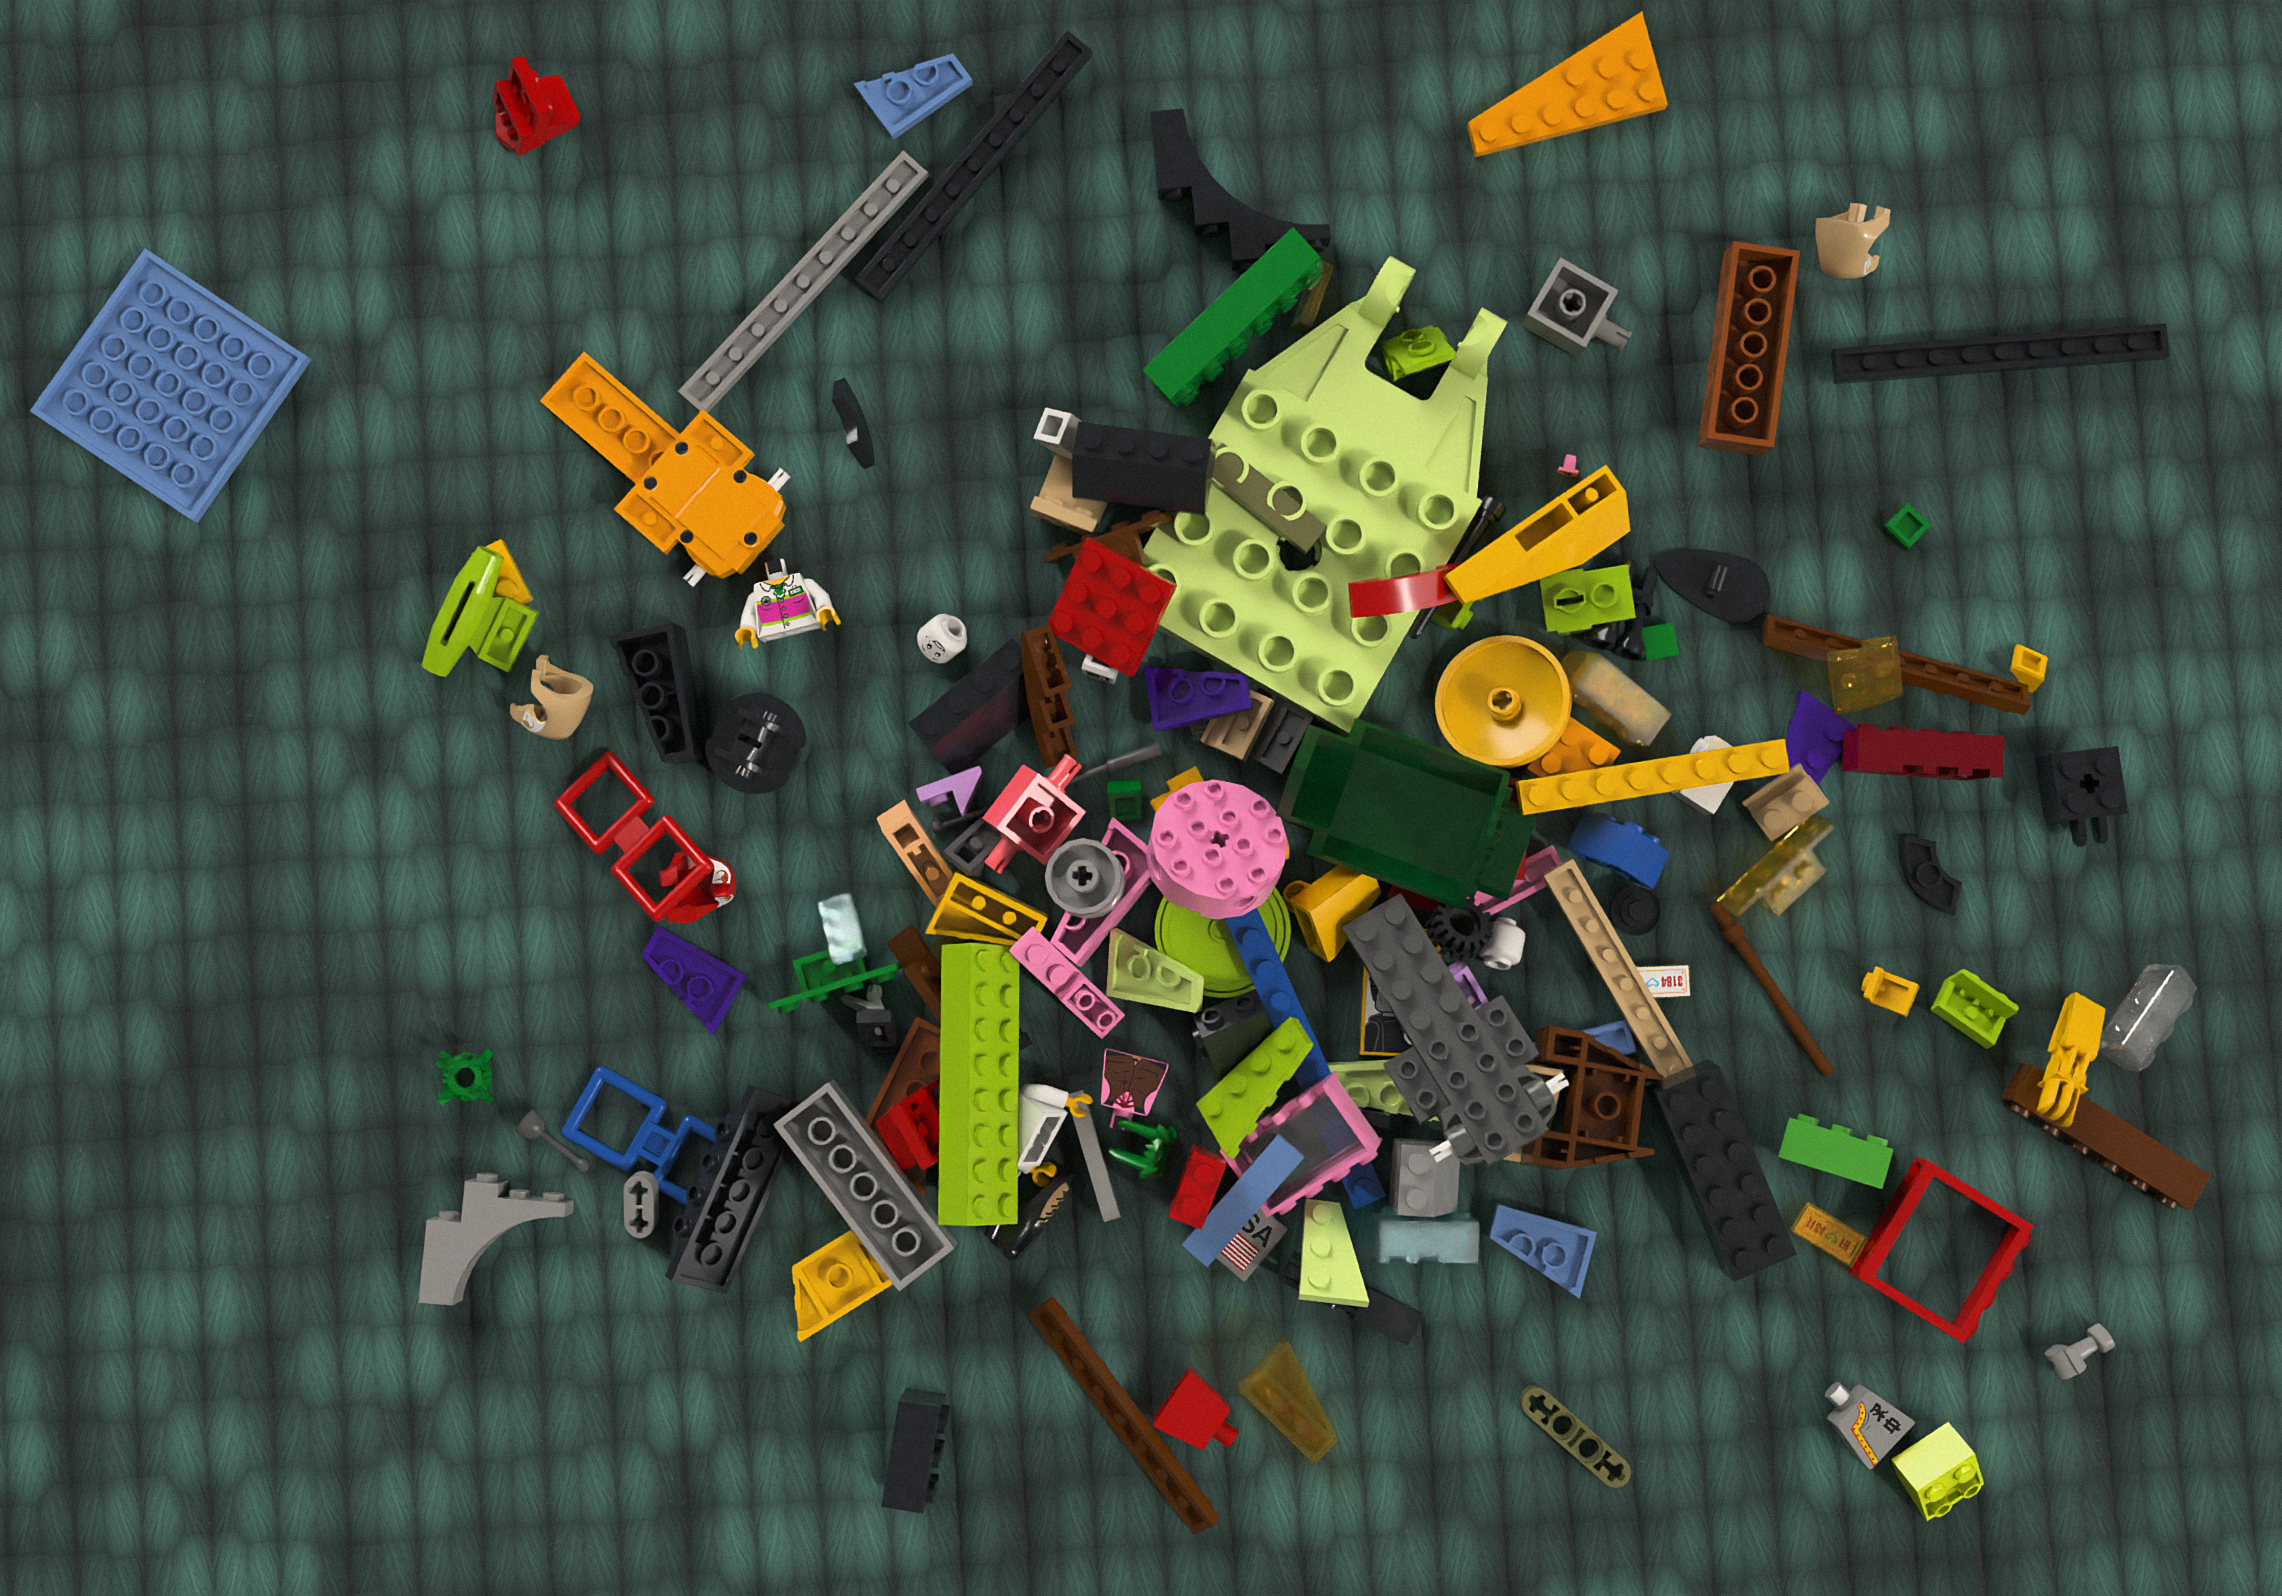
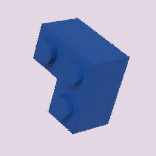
(1619, 848)

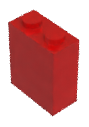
(1197, 1186)

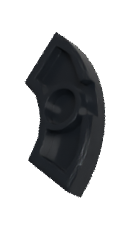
(854, 423)
(1925, 874)

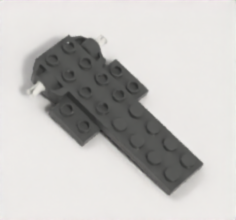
(1462, 1060)

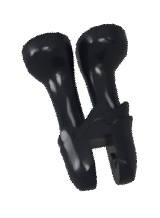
(1630, 643)

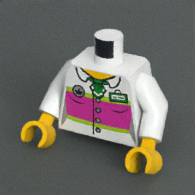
(783, 607)

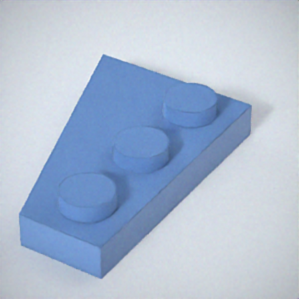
(913, 94)
(1546, 1244)

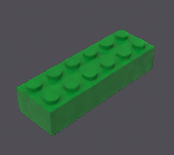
(1236, 318)

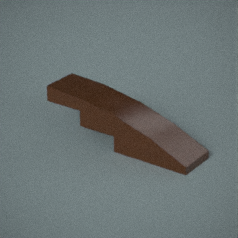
(1045, 689)

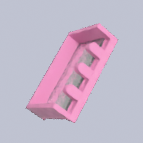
(1321, 1126)

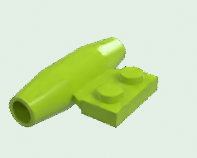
(474, 618)

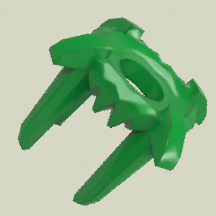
(453, 1065)
(1153, 1164)

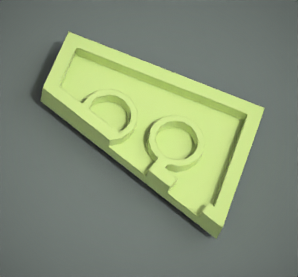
(1149, 976)
(1328, 1259)

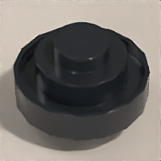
(1635, 911)

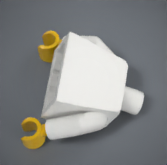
(1038, 1123)

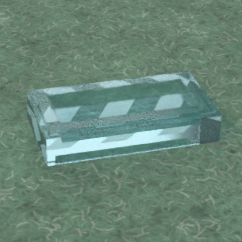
(842, 929)

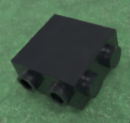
(1231, 1031)

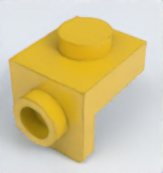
(1889, 991)

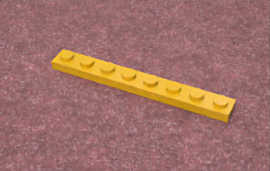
(1652, 777)

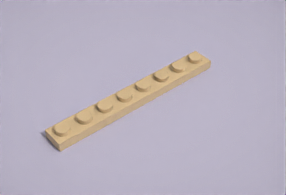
(1616, 968)

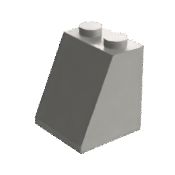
(1419, 1183)

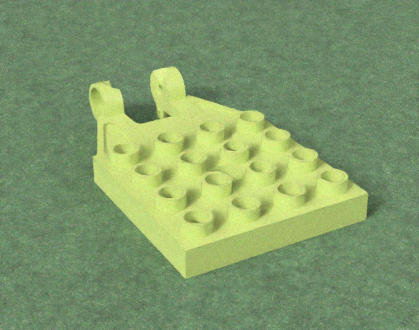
(1365, 460)

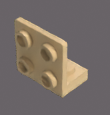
(1059, 507)

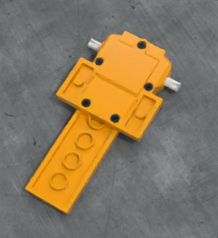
(686, 483)

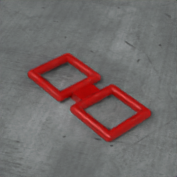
(633, 836)

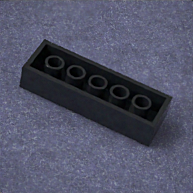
(1721, 1170)

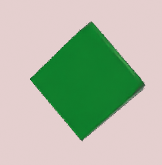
(1125, 800)

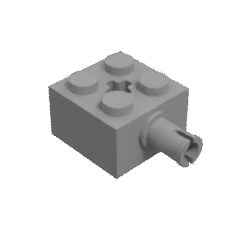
(1587, 318)

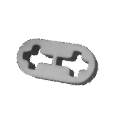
(634, 1204)

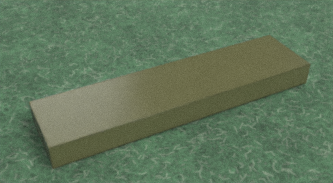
(1253, 495)

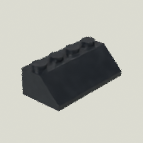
(1142, 468)
(976, 710)

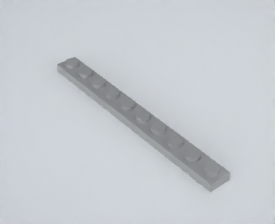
(804, 283)

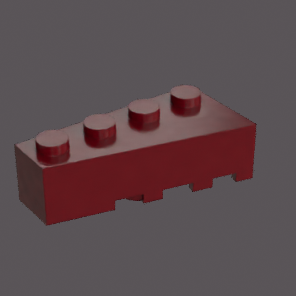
(1922, 753)

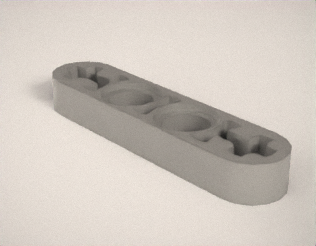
(1096, 1162)

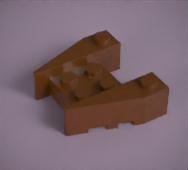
(1599, 1106)

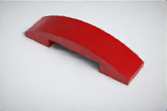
(1401, 593)

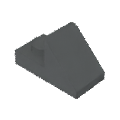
(973, 847)

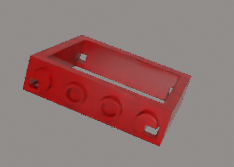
(1894, 1219)

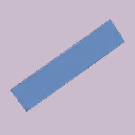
(1243, 1200)

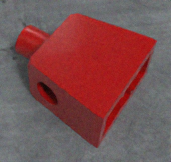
(1195, 1412)

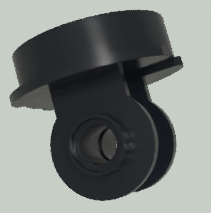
(756, 743)

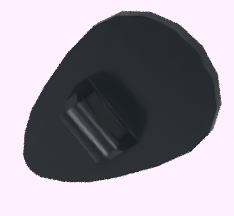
(1716, 582)

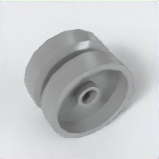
(1068, 867)

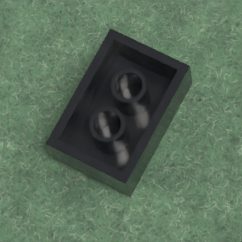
(915, 1450)

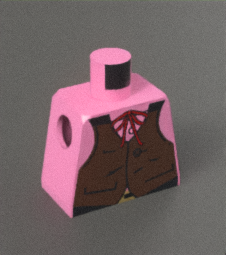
(1130, 1084)

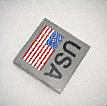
(1252, 1244)

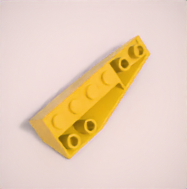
(1548, 541)

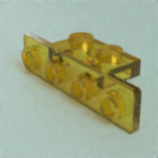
(1782, 872)

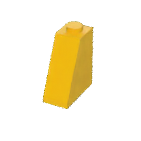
(1329, 905)

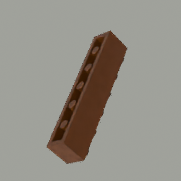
(2113, 1142)

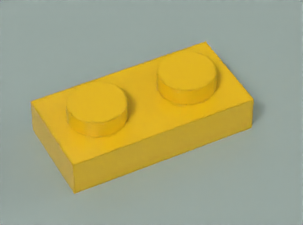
(510, 581)

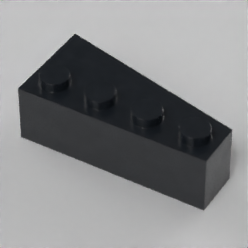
(664, 688)

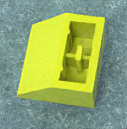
(1938, 1471)

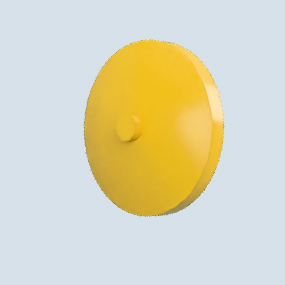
(1503, 701)

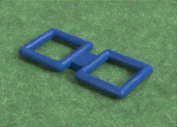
(651, 1140)

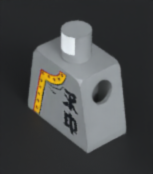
(1865, 1422)

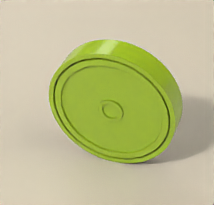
(1209, 946)

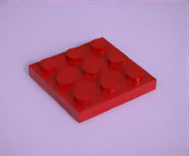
(1110, 607)

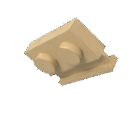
(1238, 732)
(1785, 802)

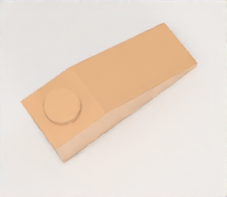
(916, 850)

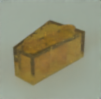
(1613, 698)
(1288, 1400)

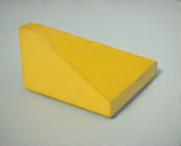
(2028, 666)

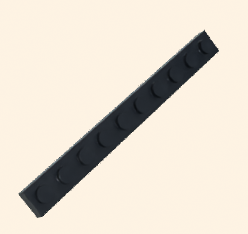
(974, 166)
(2000, 353)

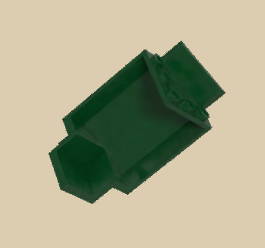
(1407, 813)

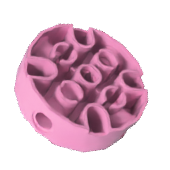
(1216, 849)

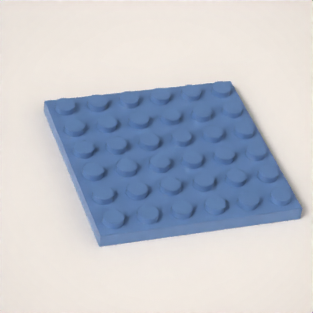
(170, 385)

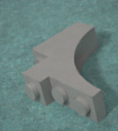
(457, 1243)

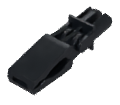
(1382, 1314)

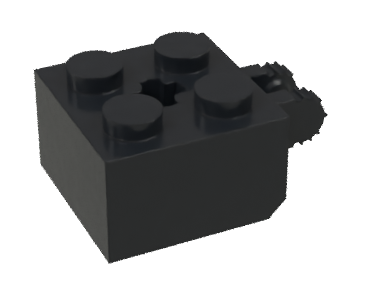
(2101, 792)

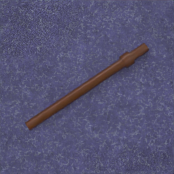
(1734, 934)

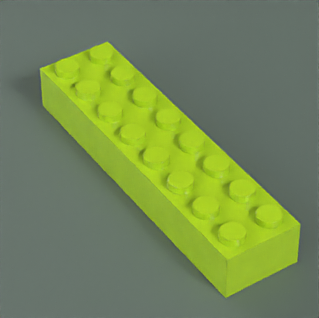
(978, 1085)

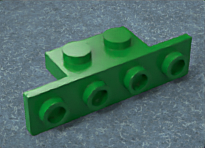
(819, 976)

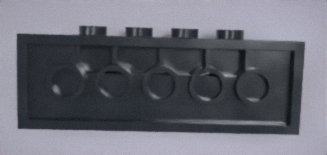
(730, 1192)

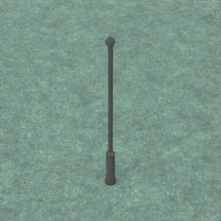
(1111, 765)

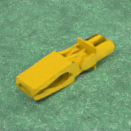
(2071, 1049)

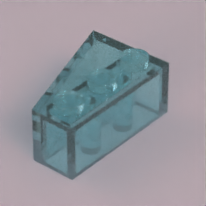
(1425, 1238)

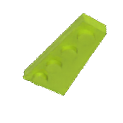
(1253, 1084)

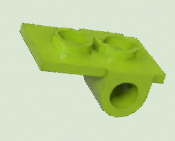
(1416, 352)
(1586, 598)

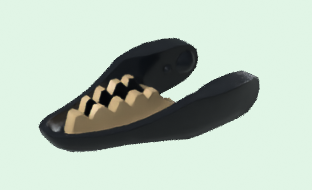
(1032, 1217)

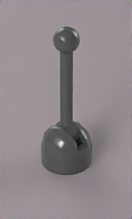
(533, 1127)

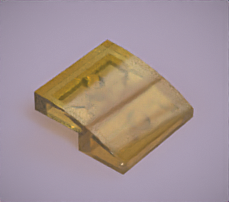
(1865, 674)

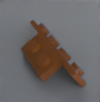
(1122, 539)
(919, 966)

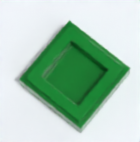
(1906, 526)
(1660, 641)

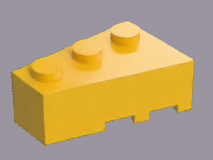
(982, 913)

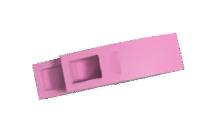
(1066, 982)

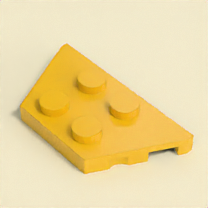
(834, 1282)

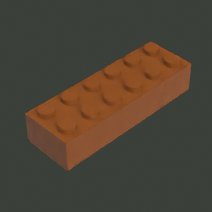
(1748, 349)

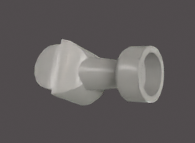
(2069, 1360)

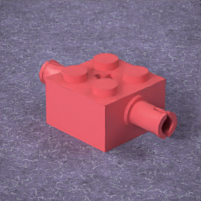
(1038, 796)

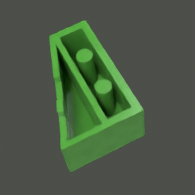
(1836, 1151)

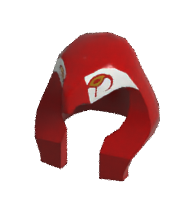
(709, 894)

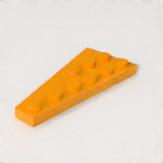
(1592, 88)

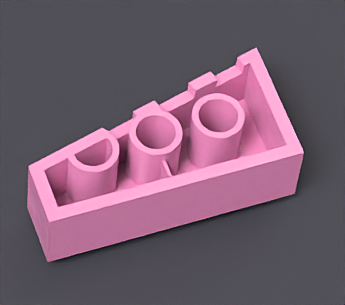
(1081, 937)

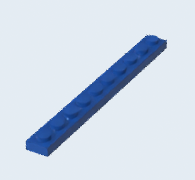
(1281, 1003)

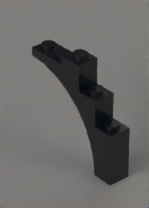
(1214, 210)

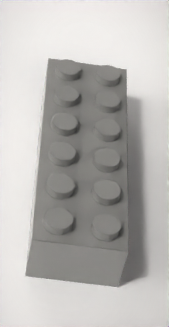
(866, 1184)

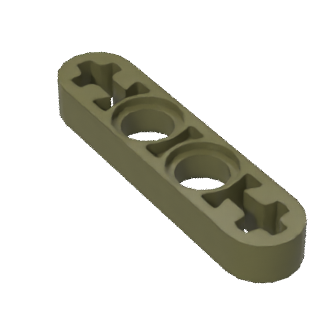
(1575, 1435)

